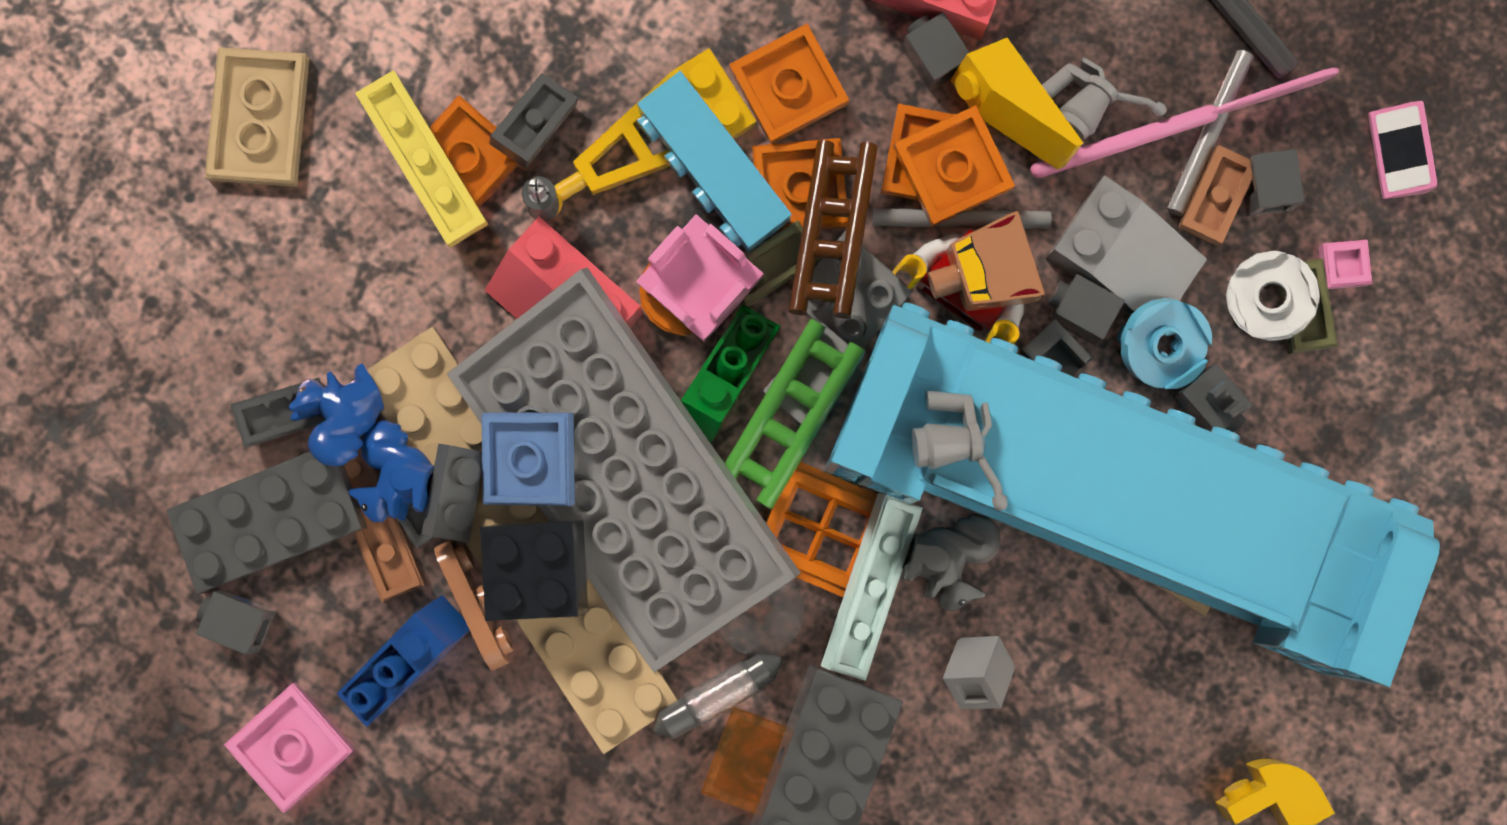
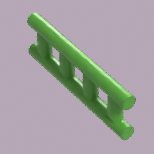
(818, 403)

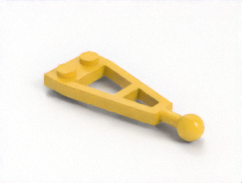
(713, 87)

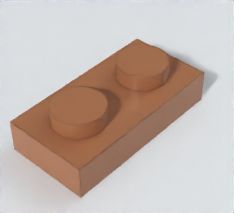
(1217, 196)

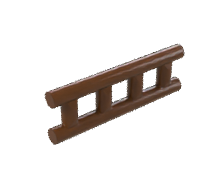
(848, 250)

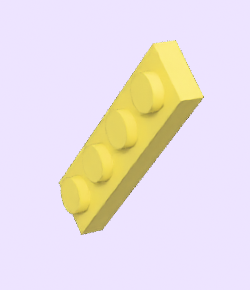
(421, 159)

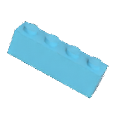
(713, 162)

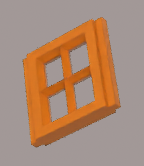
(837, 493)

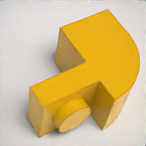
(1284, 788)

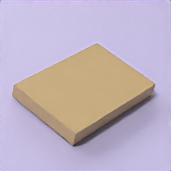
(257, 117)

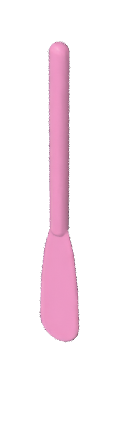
(1176, 124)

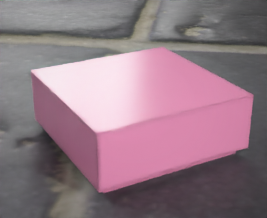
(1346, 264)

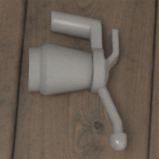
(1089, 104)
(945, 444)

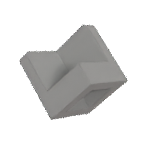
(979, 672)

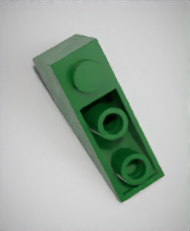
(729, 370)

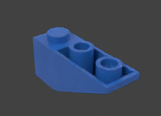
(404, 659)

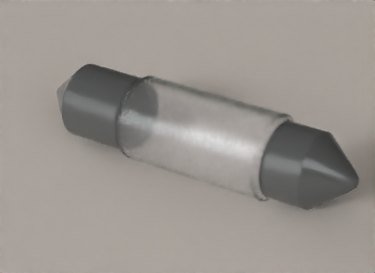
(717, 695)

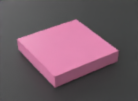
(289, 747)

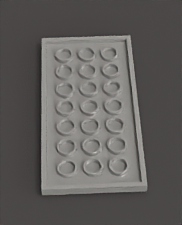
(661, 513)

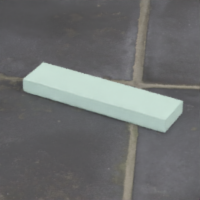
(871, 587)

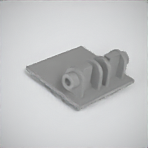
(874, 296)

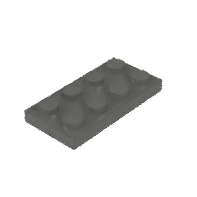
(264, 520)

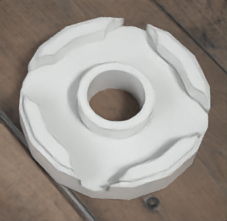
(1279, 269)

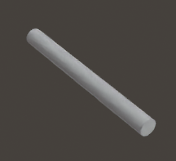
(1209, 135)
(968, 219)

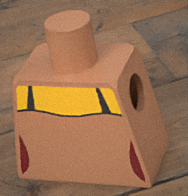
(990, 267)

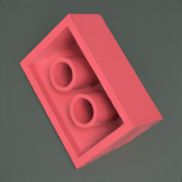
(539, 265)

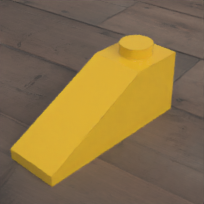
(1015, 102)

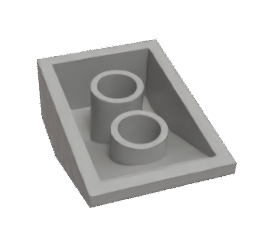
(1126, 248)

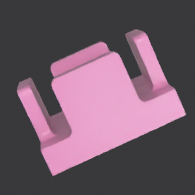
(699, 276)

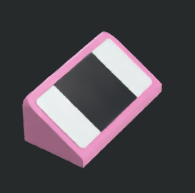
(1403, 150)

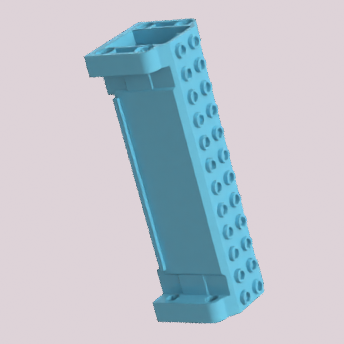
(1149, 494)

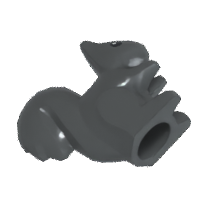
(941, 556)

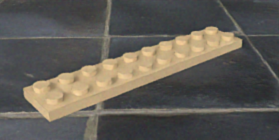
(586, 653)

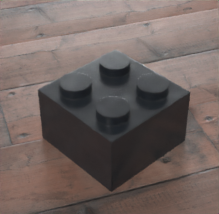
(534, 570)

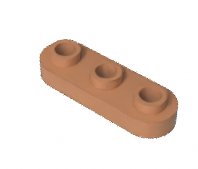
(456, 566)

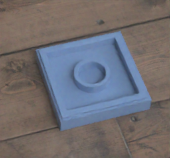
(528, 458)

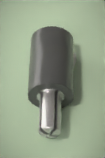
(540, 198)

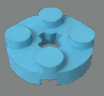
(1142, 334)

